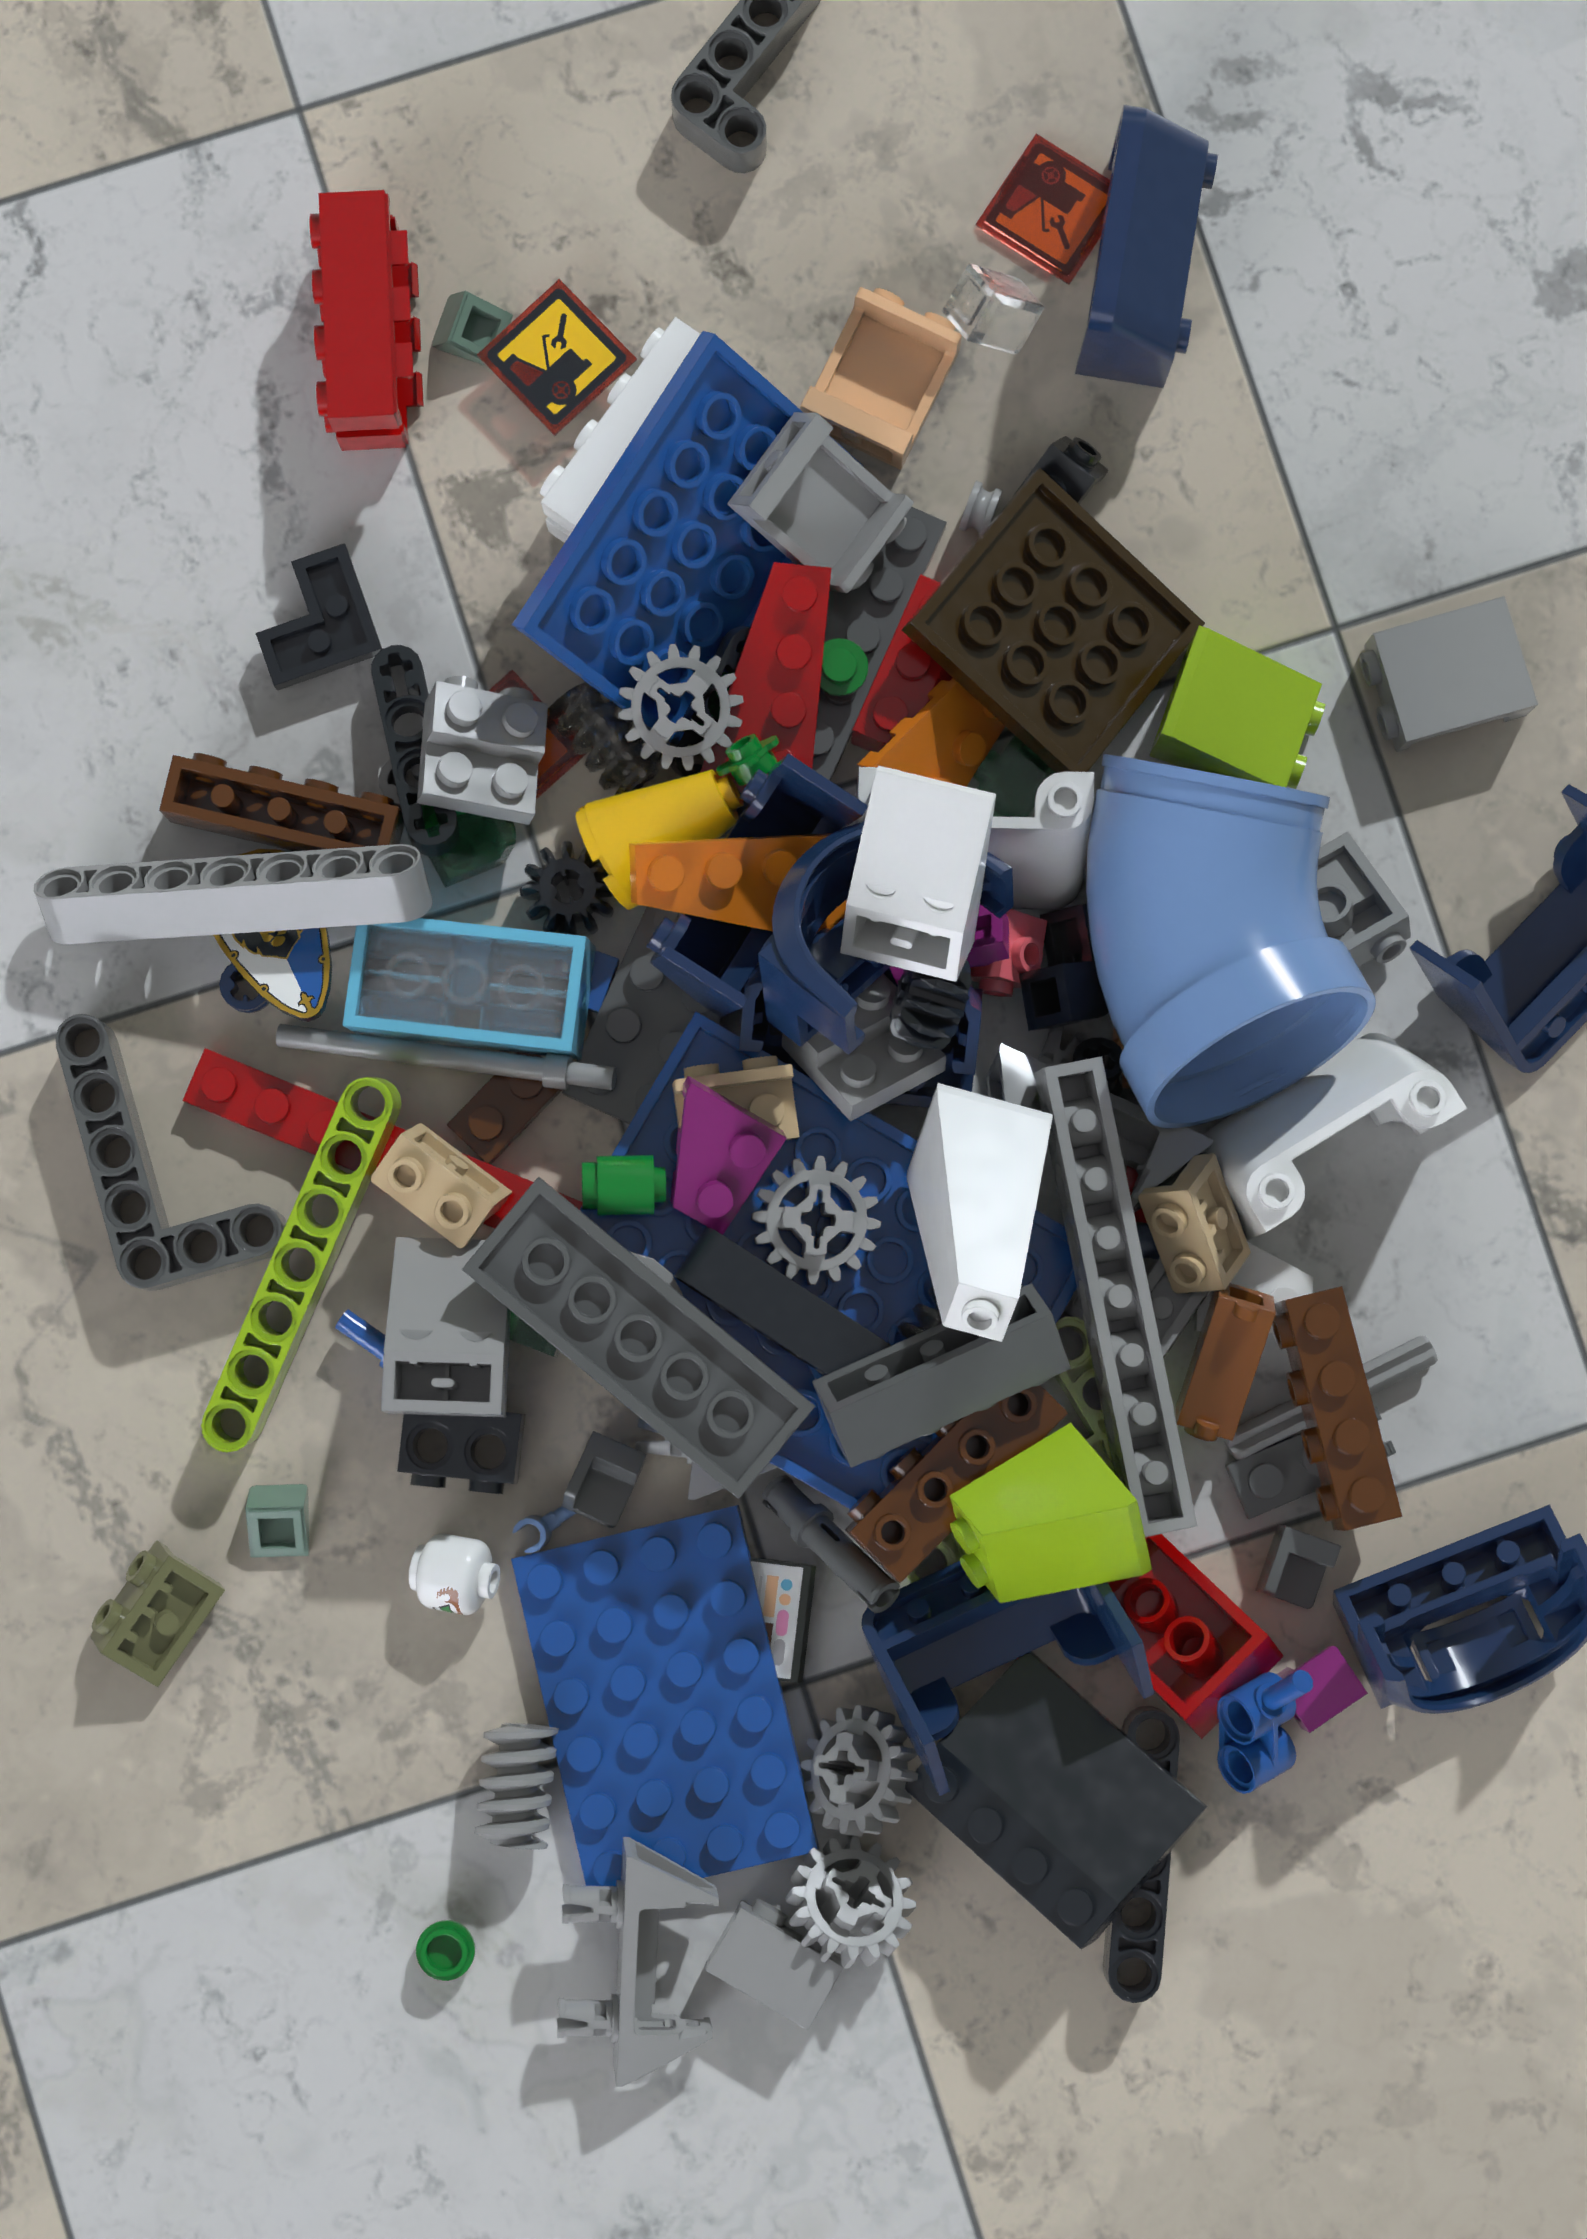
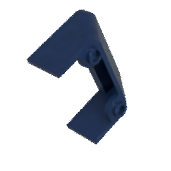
(1145, 250)
(717, 957)
(1535, 983)
(952, 1632)

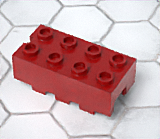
(366, 321)

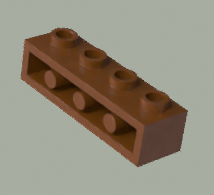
(275, 811)
(1337, 1410)
(916, 1507)

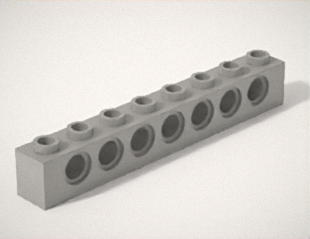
(1115, 1293)

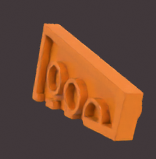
(943, 739)
(719, 877)

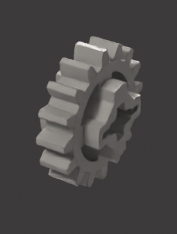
(697, 685)
(842, 1221)
(852, 1799)
(876, 1906)

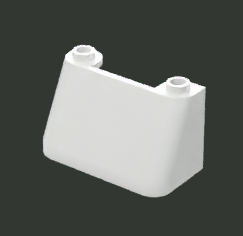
(1041, 849)
(1363, 1078)

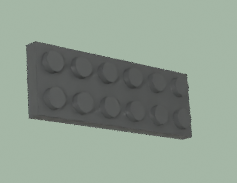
(638, 1337)

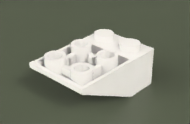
(918, 874)

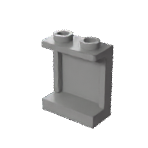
(820, 503)
(1448, 673)

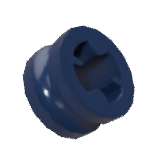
(229, 988)

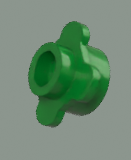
(748, 756)

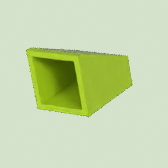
(1237, 713)
(1049, 1522)

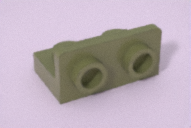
(154, 1613)

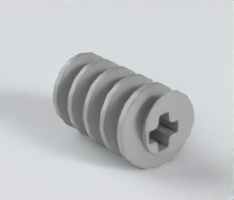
(516, 1785)

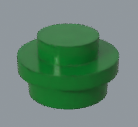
(843, 667)
(445, 1950)

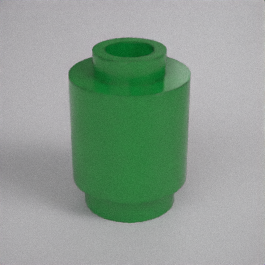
(623, 1185)

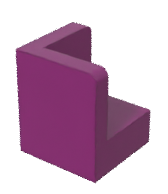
(1332, 1691)

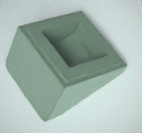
(469, 325)
(278, 1520)

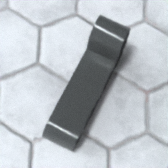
(727, 88)

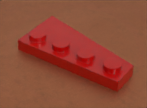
(782, 665)

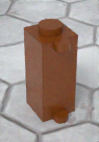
(1224, 1362)

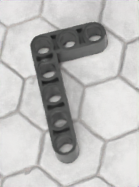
(138, 1175)

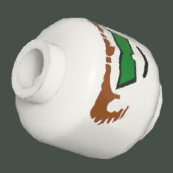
(453, 1574)

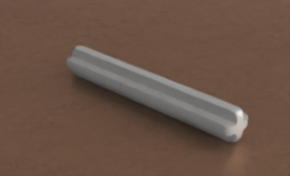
(1288, 1419)

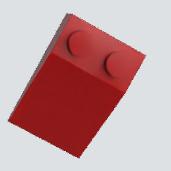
(1192, 1635)

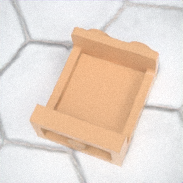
(884, 375)

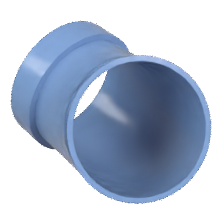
(1214, 939)

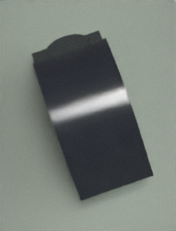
(1070, 985)

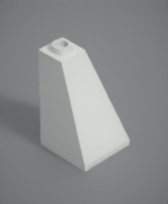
(976, 1203)

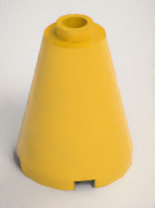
(674, 810)

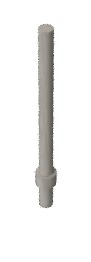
(554, 1070)

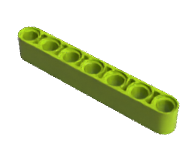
(281, 1284)

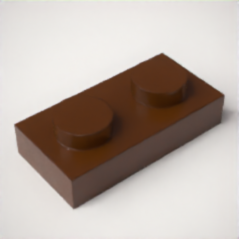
(500, 1113)

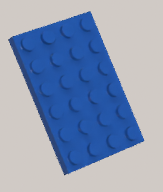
(658, 544)
(665, 1698)

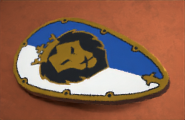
(284, 966)

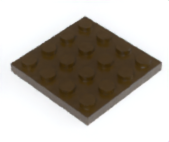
(1054, 626)

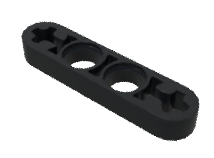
(406, 750)

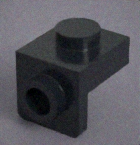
(1072, 466)

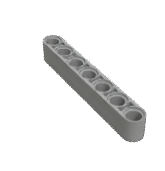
(234, 894)

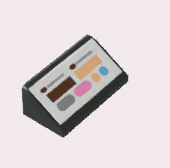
(786, 1605)

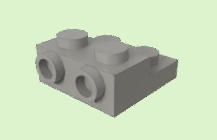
(481, 750)
(1359, 904)
(877, 1068)

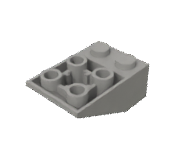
(443, 1335)

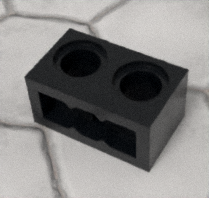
(460, 1459)

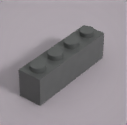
(938, 1380)

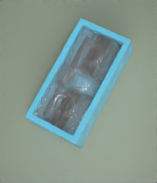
(471, 986)

